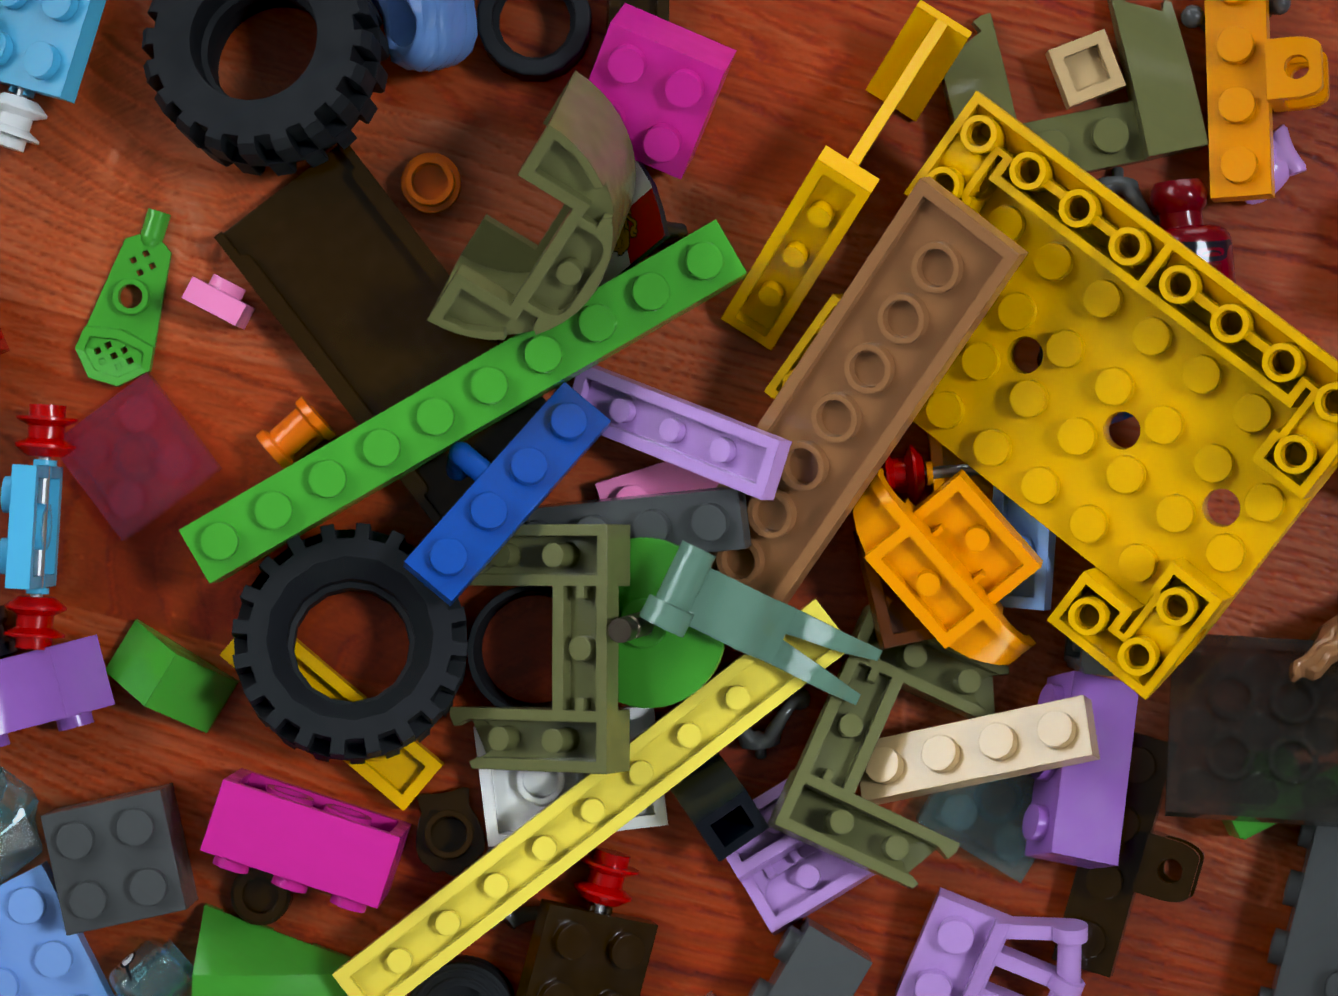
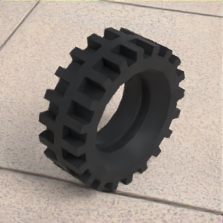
(268, 633)

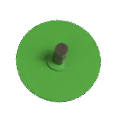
(652, 662)

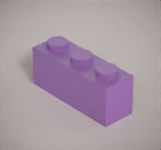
(1081, 807)

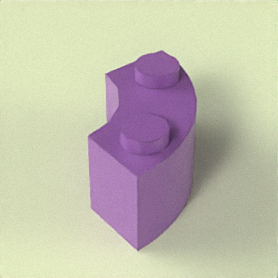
(53, 685)

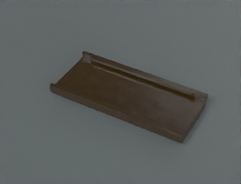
(357, 300)

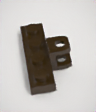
(1107, 894)

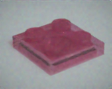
(137, 456)

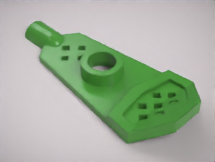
(124, 326)

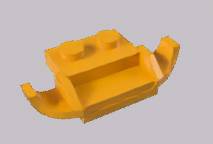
(949, 563)

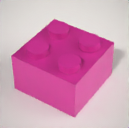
(660, 85)

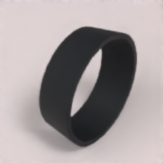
(474, 651)

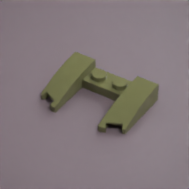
(1162, 103)
(584, 724)
(820, 795)

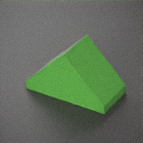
(170, 677)

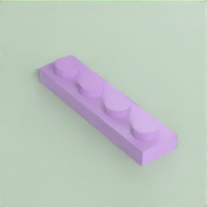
(686, 433)

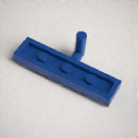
(503, 491)

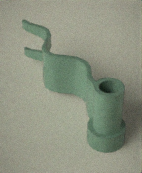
(747, 620)

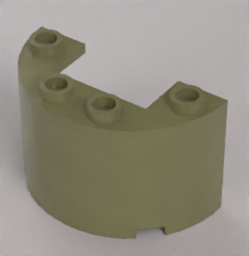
(519, 287)

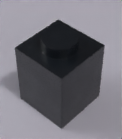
(719, 807)

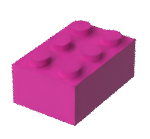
(305, 840)

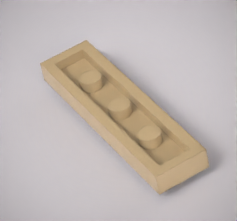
(981, 750)

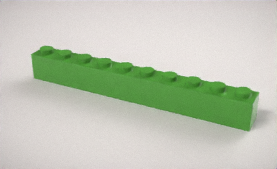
(462, 404)

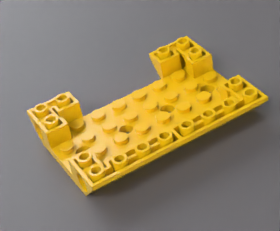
(1139, 330)

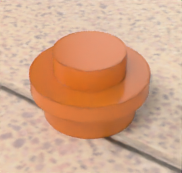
(431, 183)

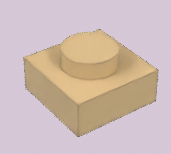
(1085, 69)

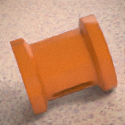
(296, 434)

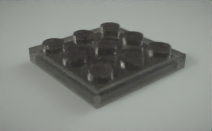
(1249, 737)

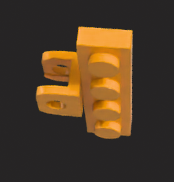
(1244, 83)

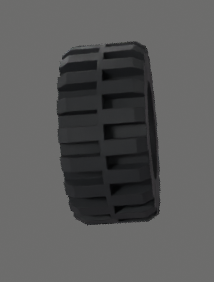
(282, 127)

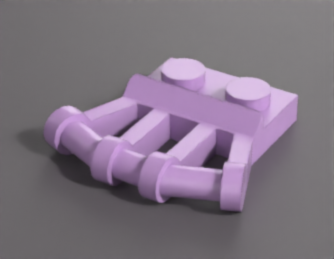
(967, 940)

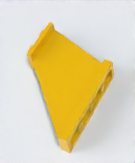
(838, 185)

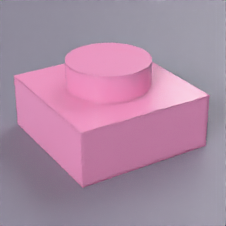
(220, 299)

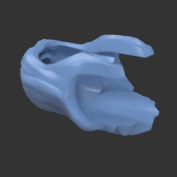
(428, 32)

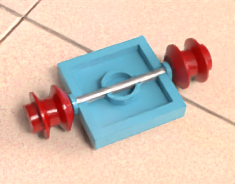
(34, 509)

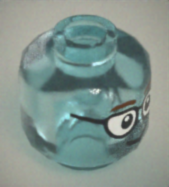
(153, 971)

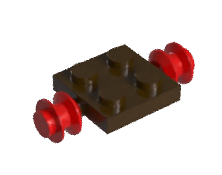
(590, 947)

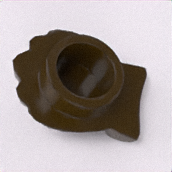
(448, 832)

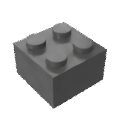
(119, 859)

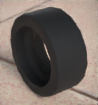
(535, 68)

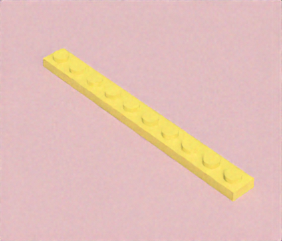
(575, 823)

